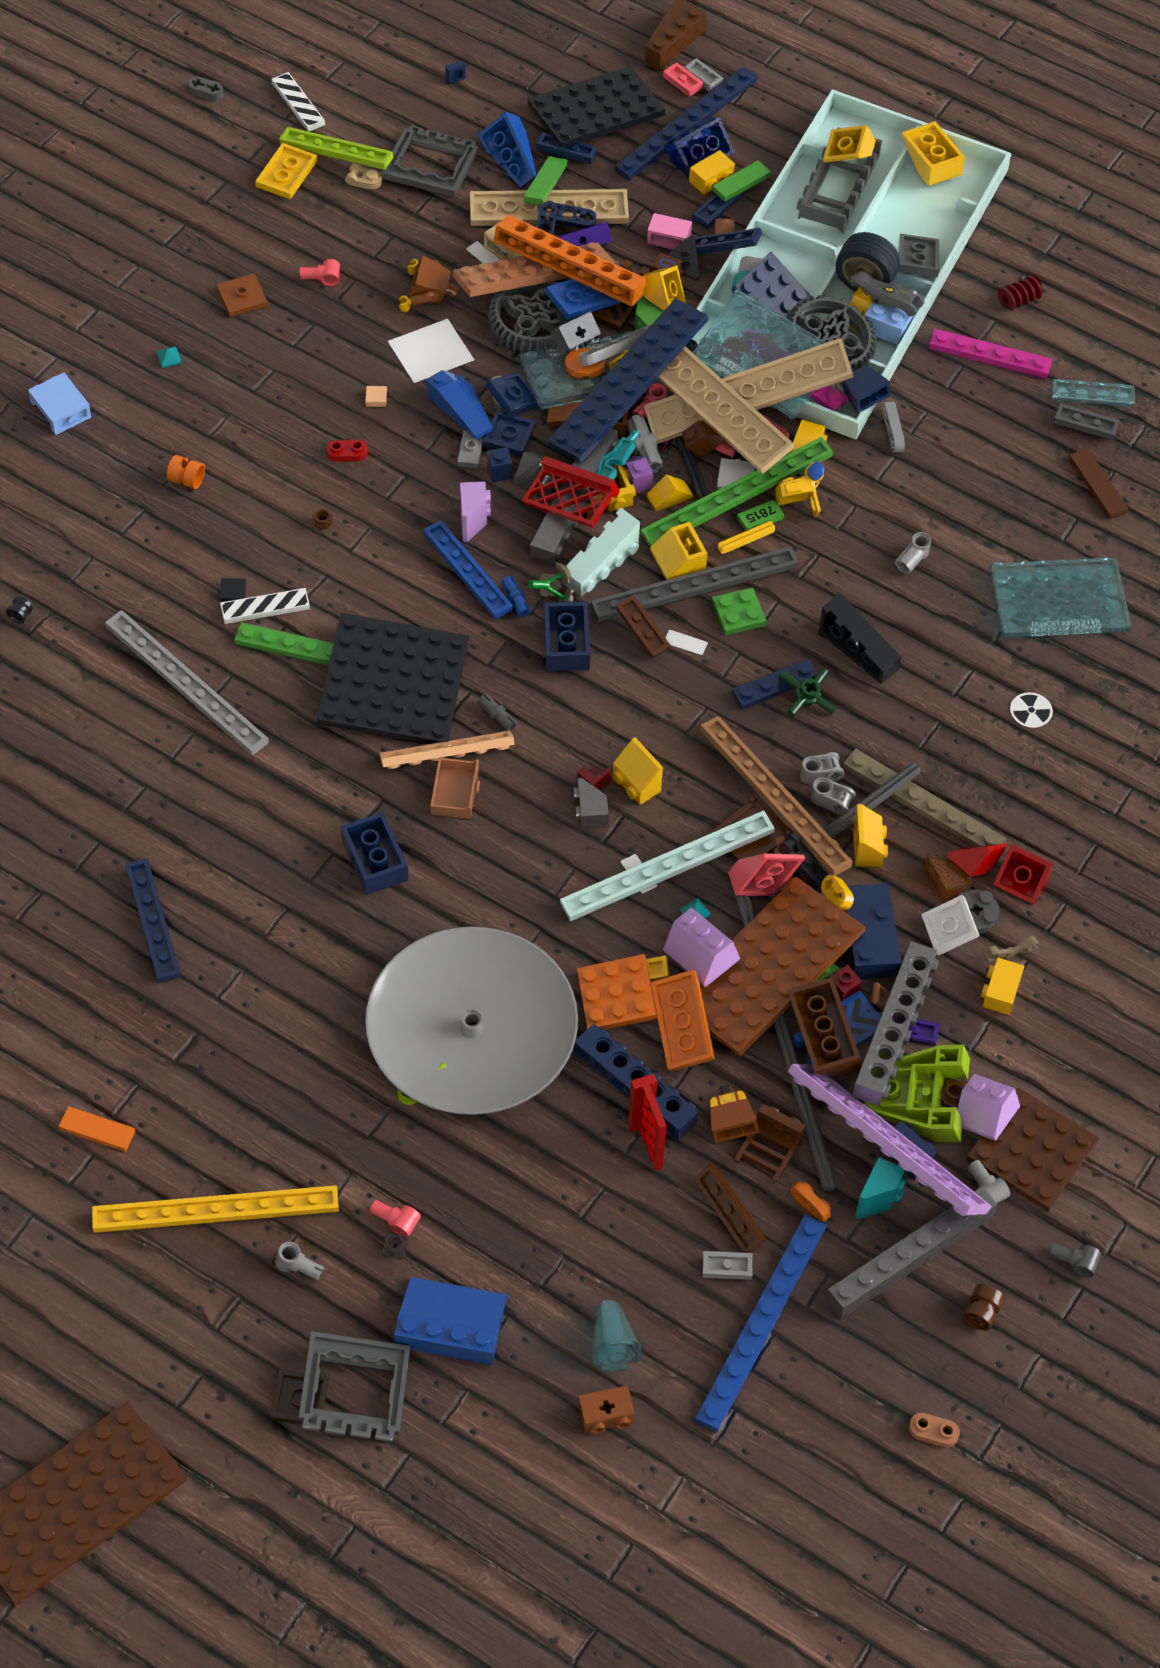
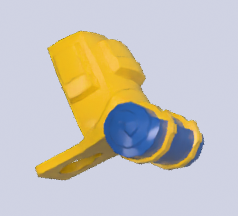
(802, 488)

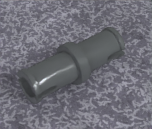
(497, 712)

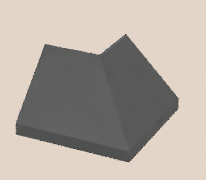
(528, 470)

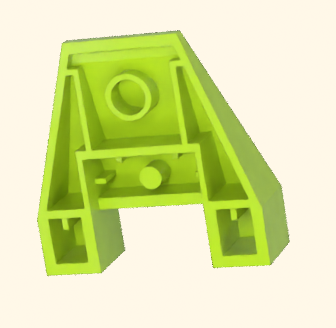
(917, 1092)

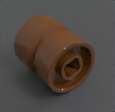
(984, 1306)

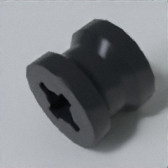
(19, 610)

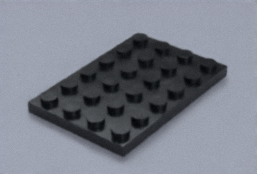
(596, 107)

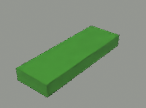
(741, 181)

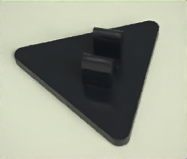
(688, 254)

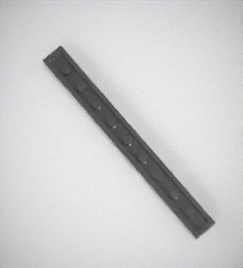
(699, 582)

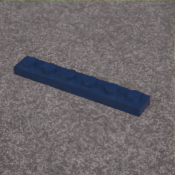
(153, 920)

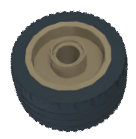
(867, 253)

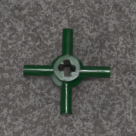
(808, 692)

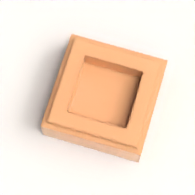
(376, 396)

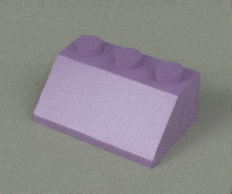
(700, 946)

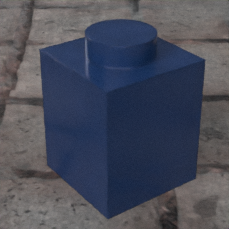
(499, 464)

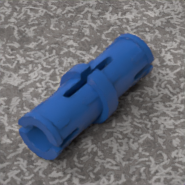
(515, 596)

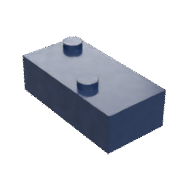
(877, 949)

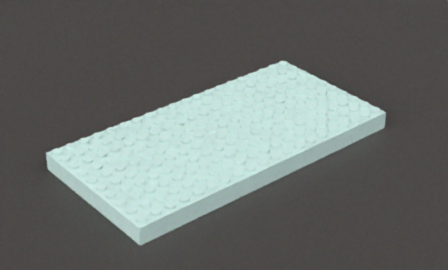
(890, 204)

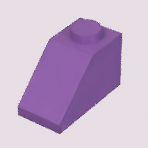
(639, 473)

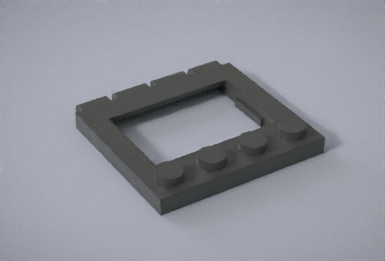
(431, 181)
(359, 1353)

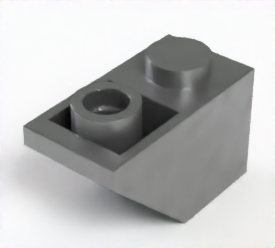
(592, 805)

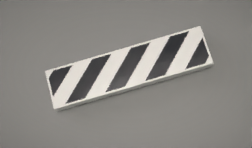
(298, 102)
(265, 606)

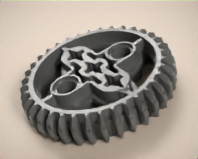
(530, 316)
(837, 326)

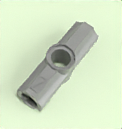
(645, 443)

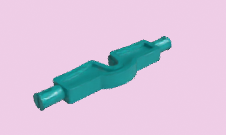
(618, 456)

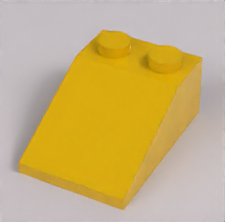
(933, 153)

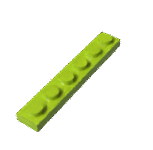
(337, 148)

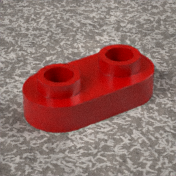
(347, 450)

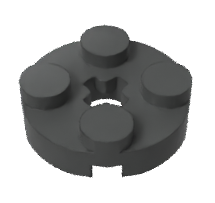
(987, 904)

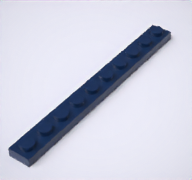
(696, 114)

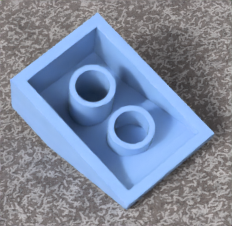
(888, 322)

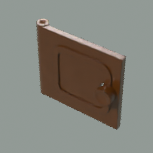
(763, 845)

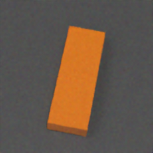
(96, 1129)

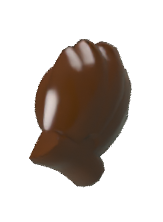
(952, 1092)

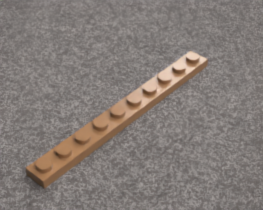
(776, 796)

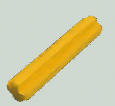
(746, 537)

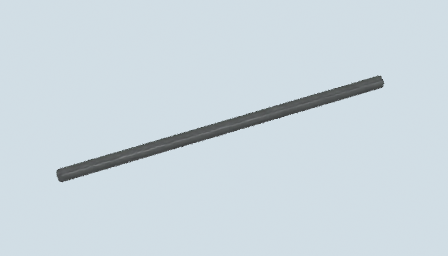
(801, 1093)

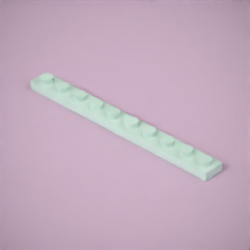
(666, 865)

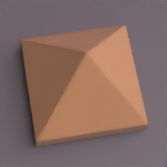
(724, 226)
(879, 996)

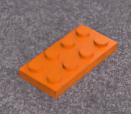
(682, 1020)

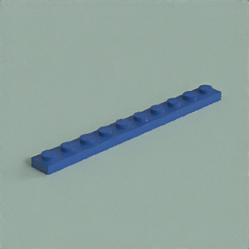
(760, 1323)

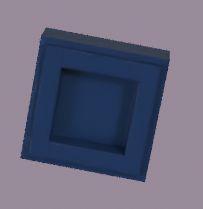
(455, 72)

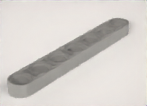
(611, 347)

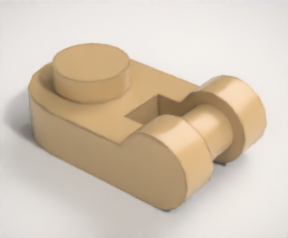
(370, 178)

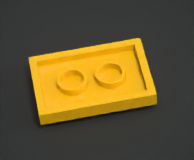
(286, 171)

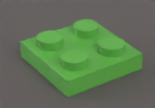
(739, 611)

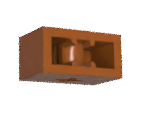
(615, 1400)

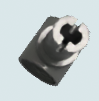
(1082, 1259)

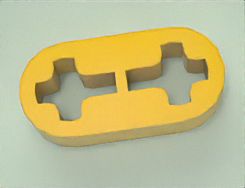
(841, 895)

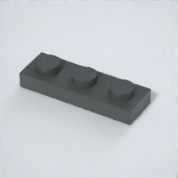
(1086, 421)

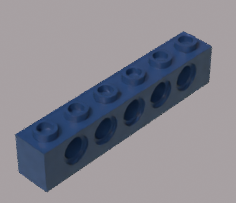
(597, 1038)

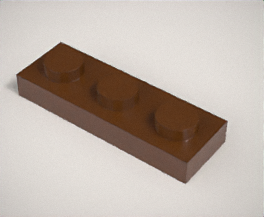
(642, 626)

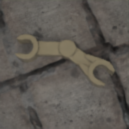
(1025, 946)

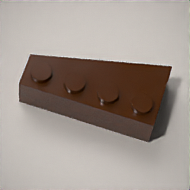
(674, 33)

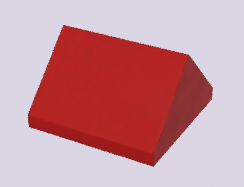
(977, 859)
(1023, 874)

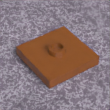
(242, 295)

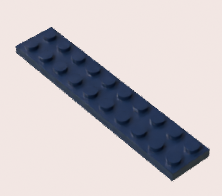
(627, 380)

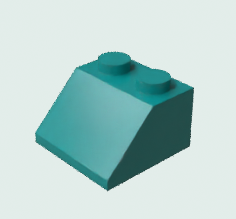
(881, 1189)

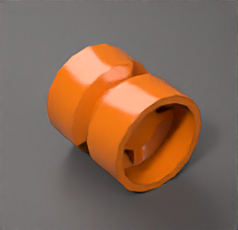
(183, 471)

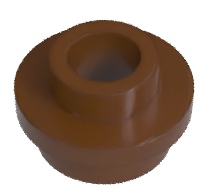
(325, 515)

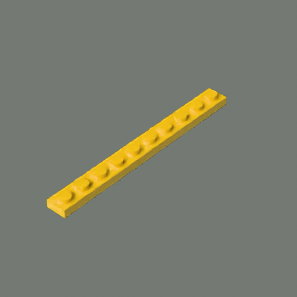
(215, 1209)

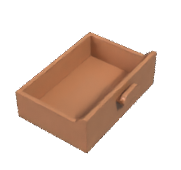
(455, 788)

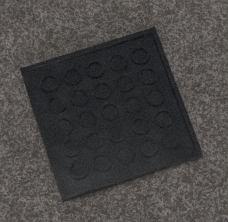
(393, 679)

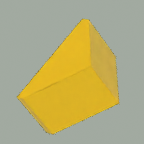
(669, 492)

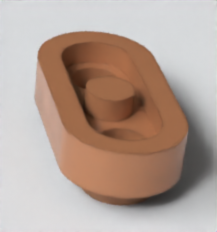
(934, 1431)

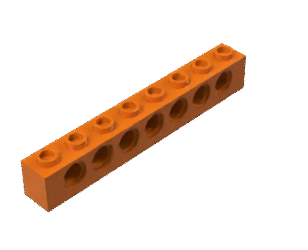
(570, 260)

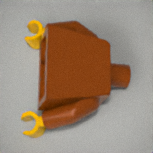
(428, 283)

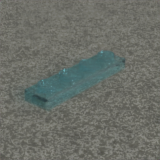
(1093, 392)

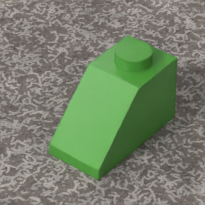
(646, 313)

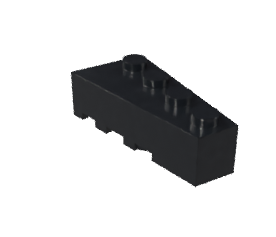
(858, 639)

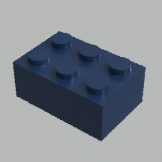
(566, 636)
(374, 853)

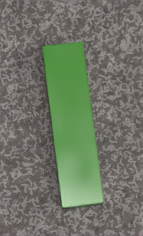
(545, 180)

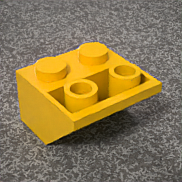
(679, 552)

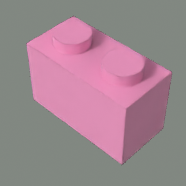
(668, 231)

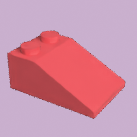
(763, 873)

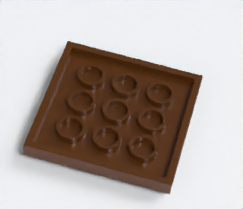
(1035, 1151)

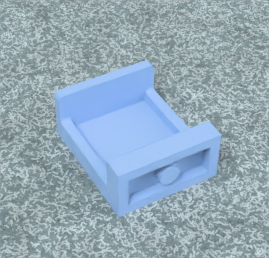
(60, 403)

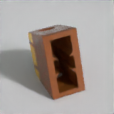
(731, 1115)

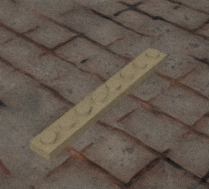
(923, 802)

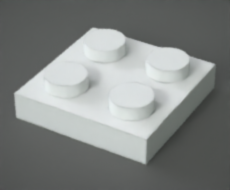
(950, 925)

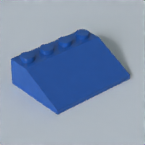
(450, 1320)

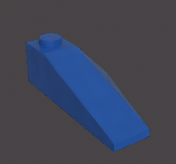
(509, 146)
(459, 401)

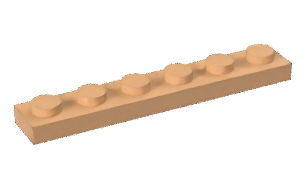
(453, 748)

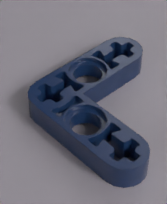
(556, 216)

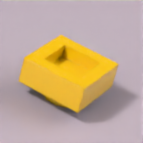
(658, 968)

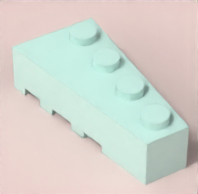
(604, 553)

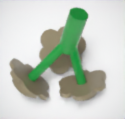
(550, 585)

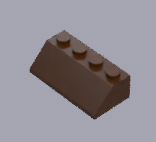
(825, 1028)

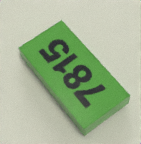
(760, 514)

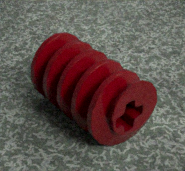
(1021, 292)

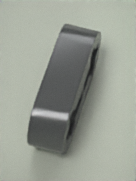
(205, 88)

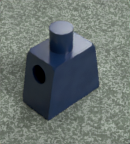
(866, 388)

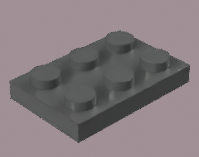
(918, 255)

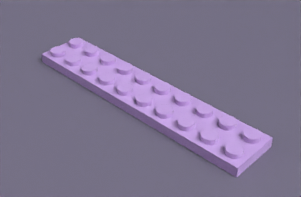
(890, 1140)

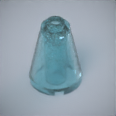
(614, 1339)

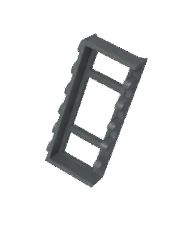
(829, 217)

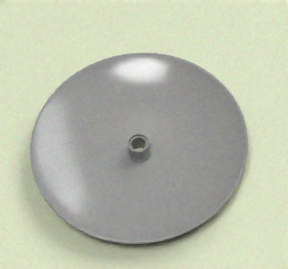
(462, 977)

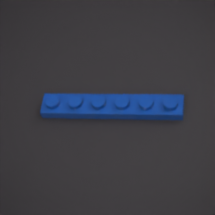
(468, 570)

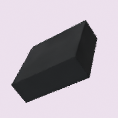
(232, 589)

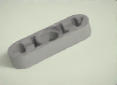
(893, 427)

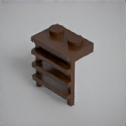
(778, 1130)

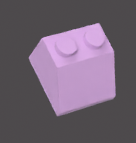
(474, 508)
(987, 1106)

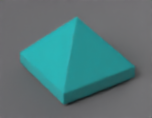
(169, 357)
(697, 906)

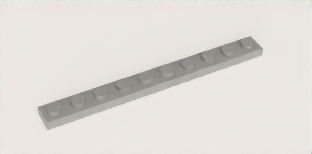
(187, 683)

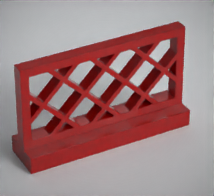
(581, 478)
(647, 1118)

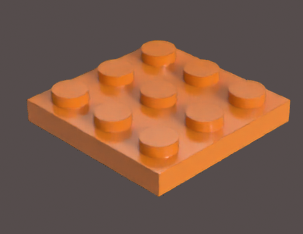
(617, 992)

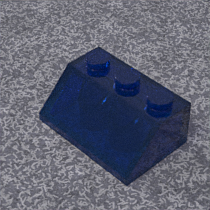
(698, 144)

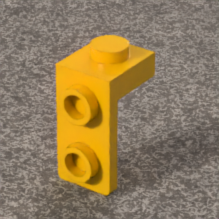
(626, 493)

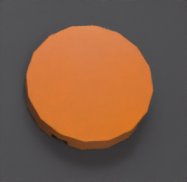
(575, 369)

